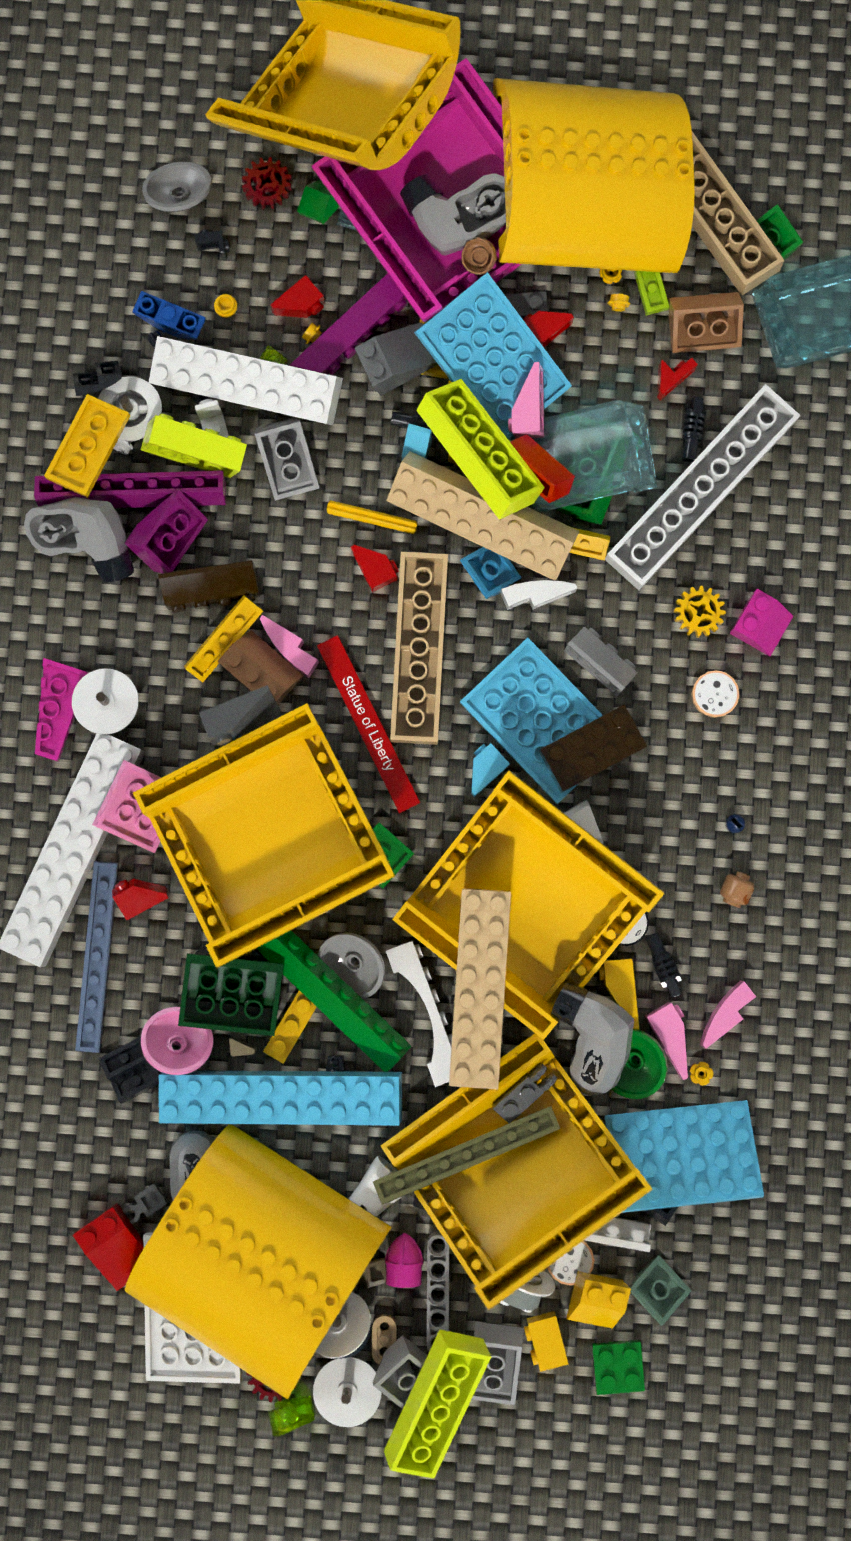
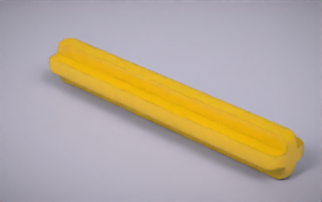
(371, 517)

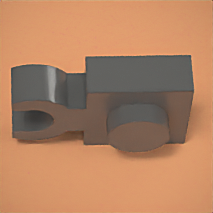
(147, 1201)

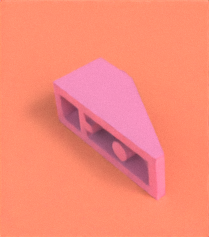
(529, 406)
(670, 1032)

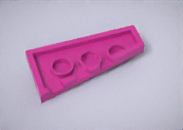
(55, 708)

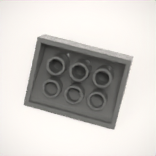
(239, 716)

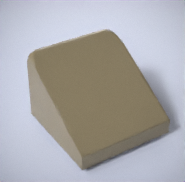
(240, 1048)
(374, 1274)

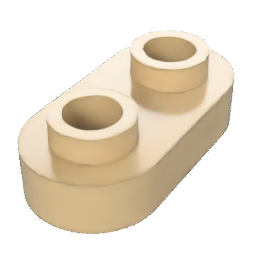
(381, 1337)

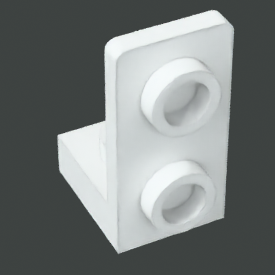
(211, 416)

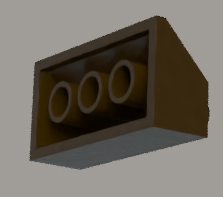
(209, 585)

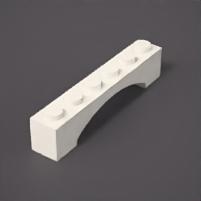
(407, 962)

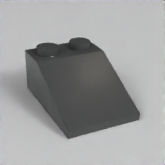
(394, 358)

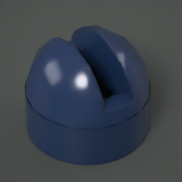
(731, 827)

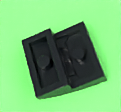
(90, 382)
(129, 1071)

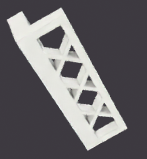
(624, 1234)

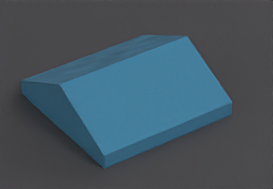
(490, 571)

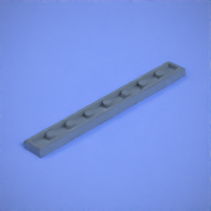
(96, 957)

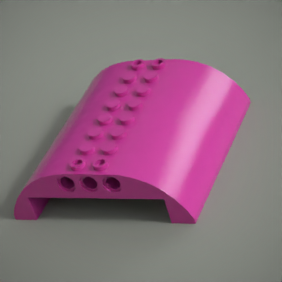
(455, 152)

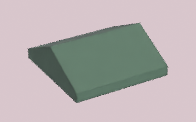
(659, 1289)

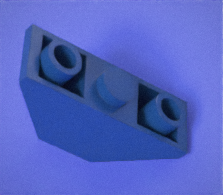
(168, 317)

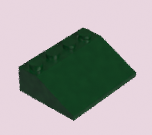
(232, 997)

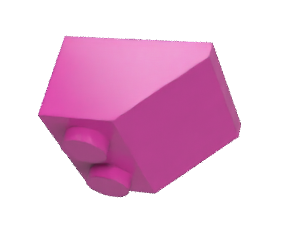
(762, 622)

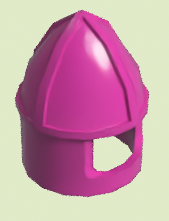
(404, 1263)

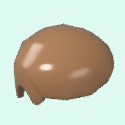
(479, 256)

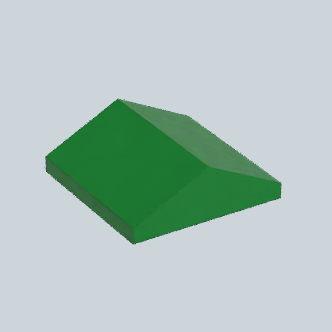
(317, 202)
(780, 231)

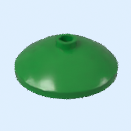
(645, 1076)

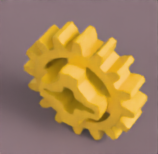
(691, 608)

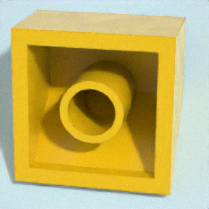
(598, 1300)

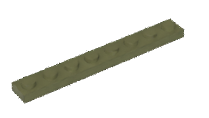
(466, 1155)

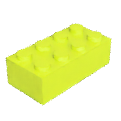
(193, 446)

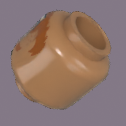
(737, 889)

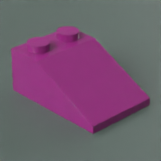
(166, 533)

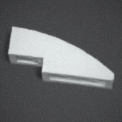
(536, 592)

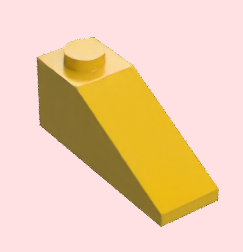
(620, 983)

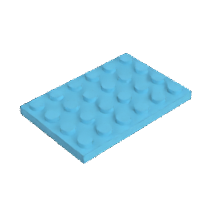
(490, 349)
(528, 707)
(691, 1154)

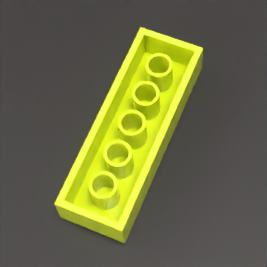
(480, 448)
(437, 1404)

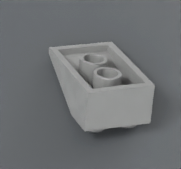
(286, 458)
(502, 1372)

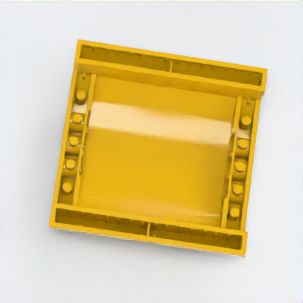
(351, 82)
(595, 176)
(264, 834)
(566, 900)
(528, 1203)
(256, 1258)

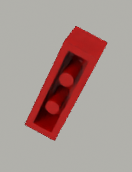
(547, 469)

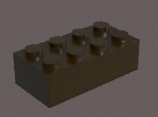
(592, 748)

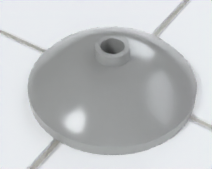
(177, 186)
(362, 976)

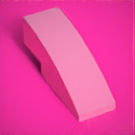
(289, 647)
(726, 1013)

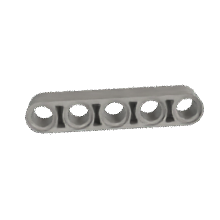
(437, 1281)

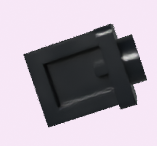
(210, 239)

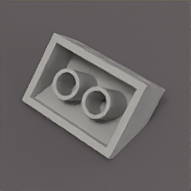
(601, 660)

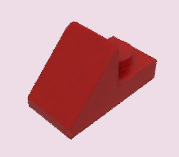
(670, 380)

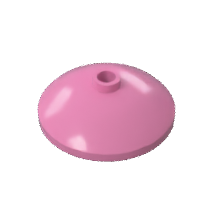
(163, 1032)

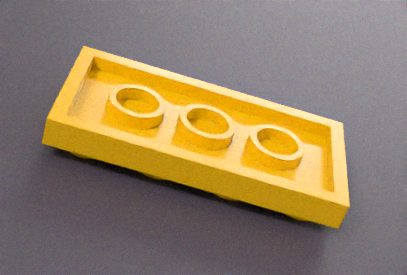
(87, 445)

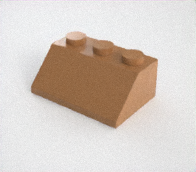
(706, 322)
(260, 665)

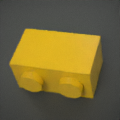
(547, 1341)

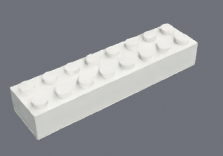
(245, 380)

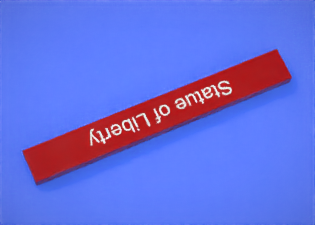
(368, 724)

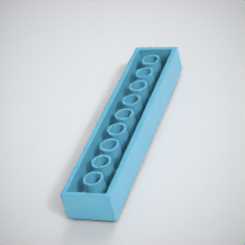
(281, 1098)

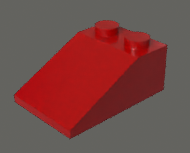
(111, 1245)

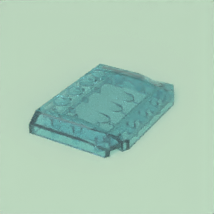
(807, 312)
(602, 448)

